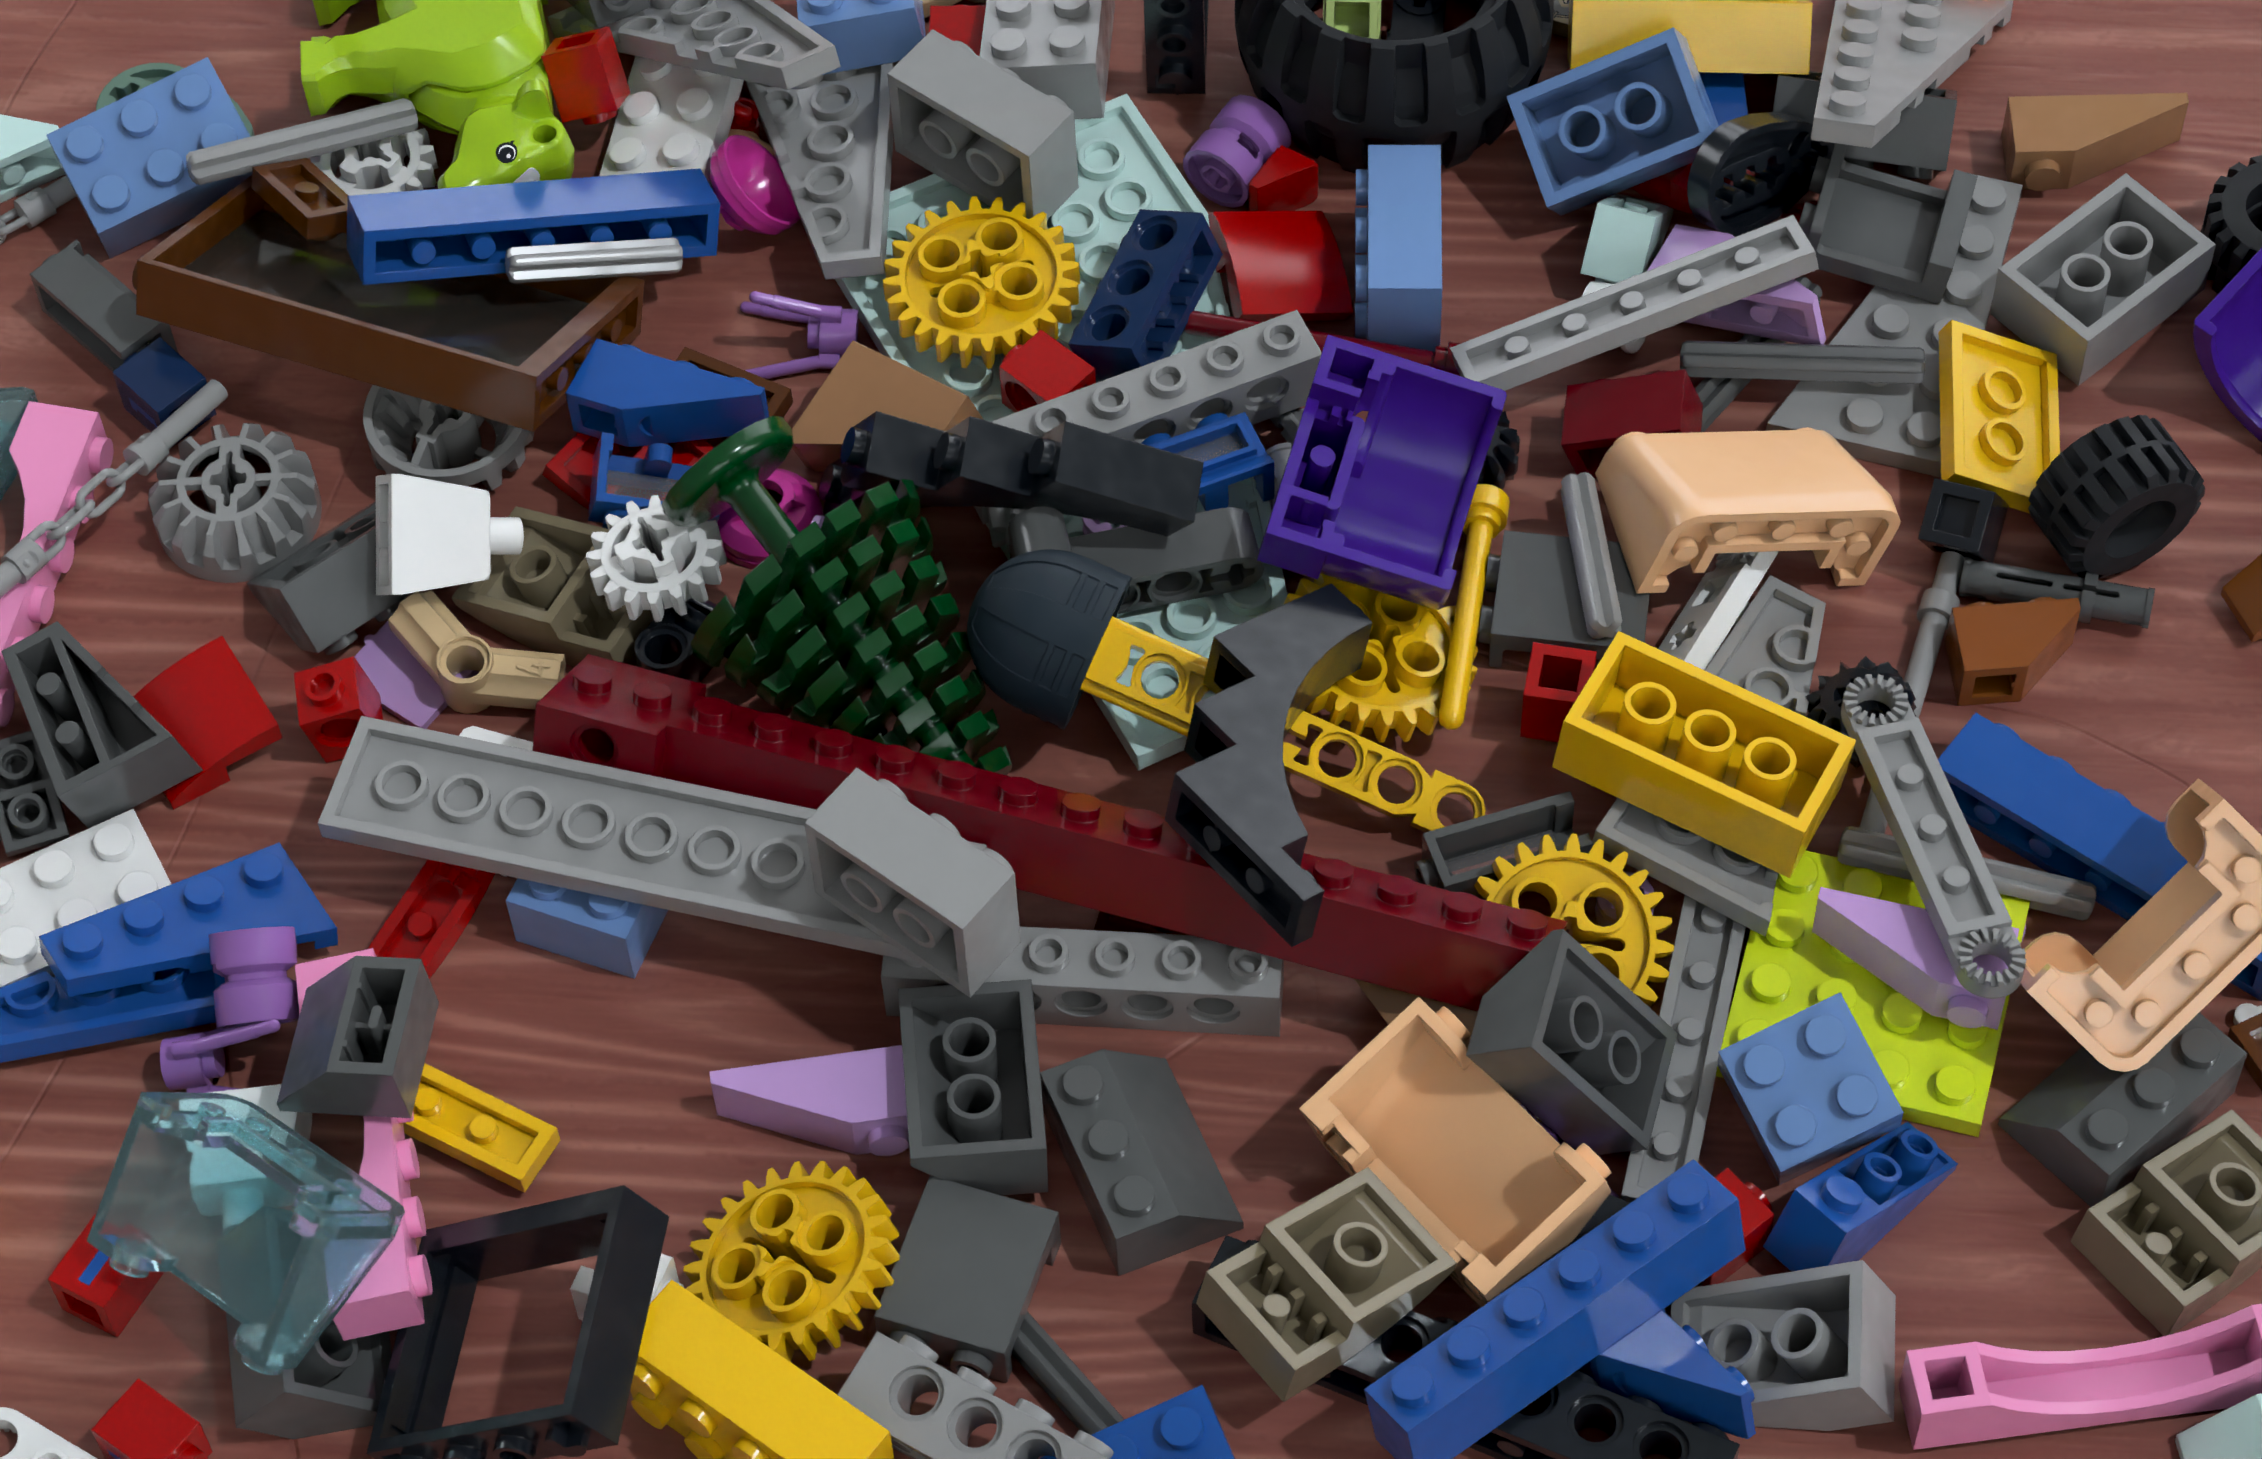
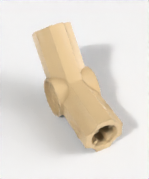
(447, 649)

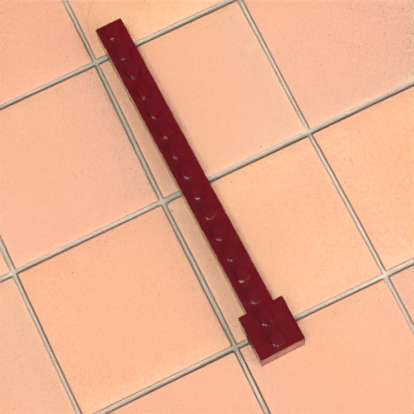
(1054, 839)

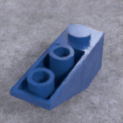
(658, 399)
(1858, 1200)
(1677, 1374)

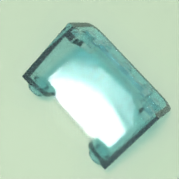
(242, 1219)

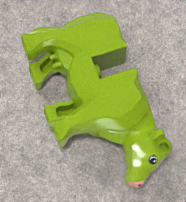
(468, 74)

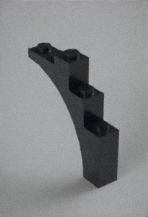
(1002, 467)

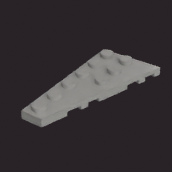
(721, 37)
(1887, 56)
(836, 163)
(1898, 420)
(1775, 658)

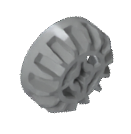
(443, 438)
(243, 528)

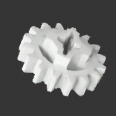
(380, 165)
(653, 562)

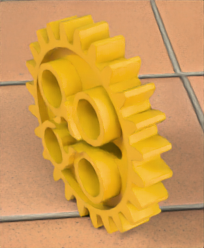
(980, 281)
(1400, 668)
(1575, 876)
(804, 1221)

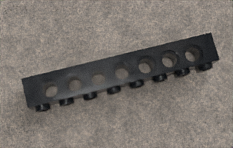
(1633, 1422)

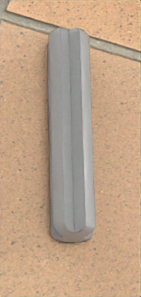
(593, 260)
(1591, 555)

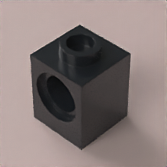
(1963, 520)

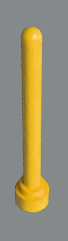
(1483, 522)

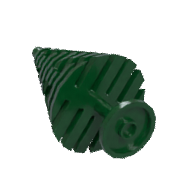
(839, 609)

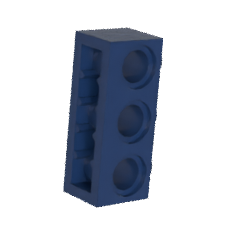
(1147, 292)

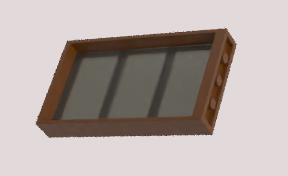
(446, 340)

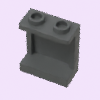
(1886, 226)
(1542, 598)
(968, 1275)

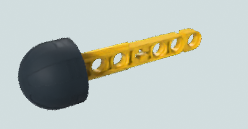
(1051, 631)

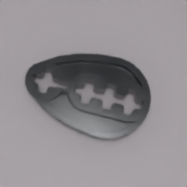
(1770, 148)

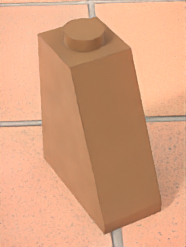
(866, 384)

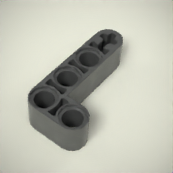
(1196, 562)

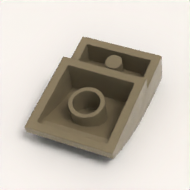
(549, 596)
(2183, 1225)
(1323, 1282)

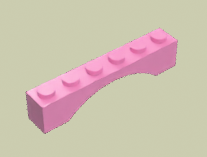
(54, 457)
(395, 1285)
(2000, 1392)

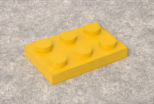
(1996, 412)

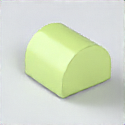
(1354, 16)

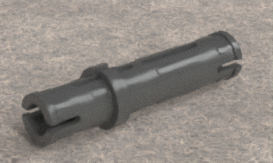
(2019, 584)

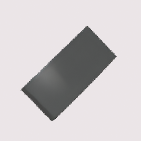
(28, 801)

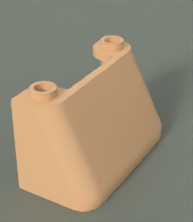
(1739, 492)
(2171, 951)
(1457, 1151)

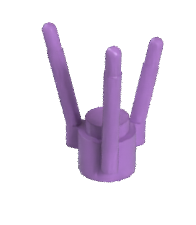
(829, 330)
(198, 1058)

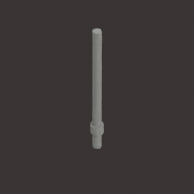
(1934, 618)

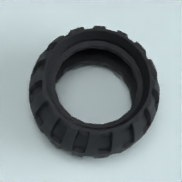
(1365, 91)

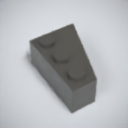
(90, 730)

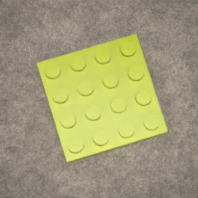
(1930, 1063)

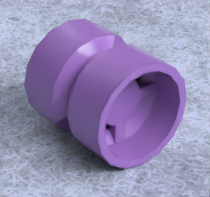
(1235, 150)
(254, 975)

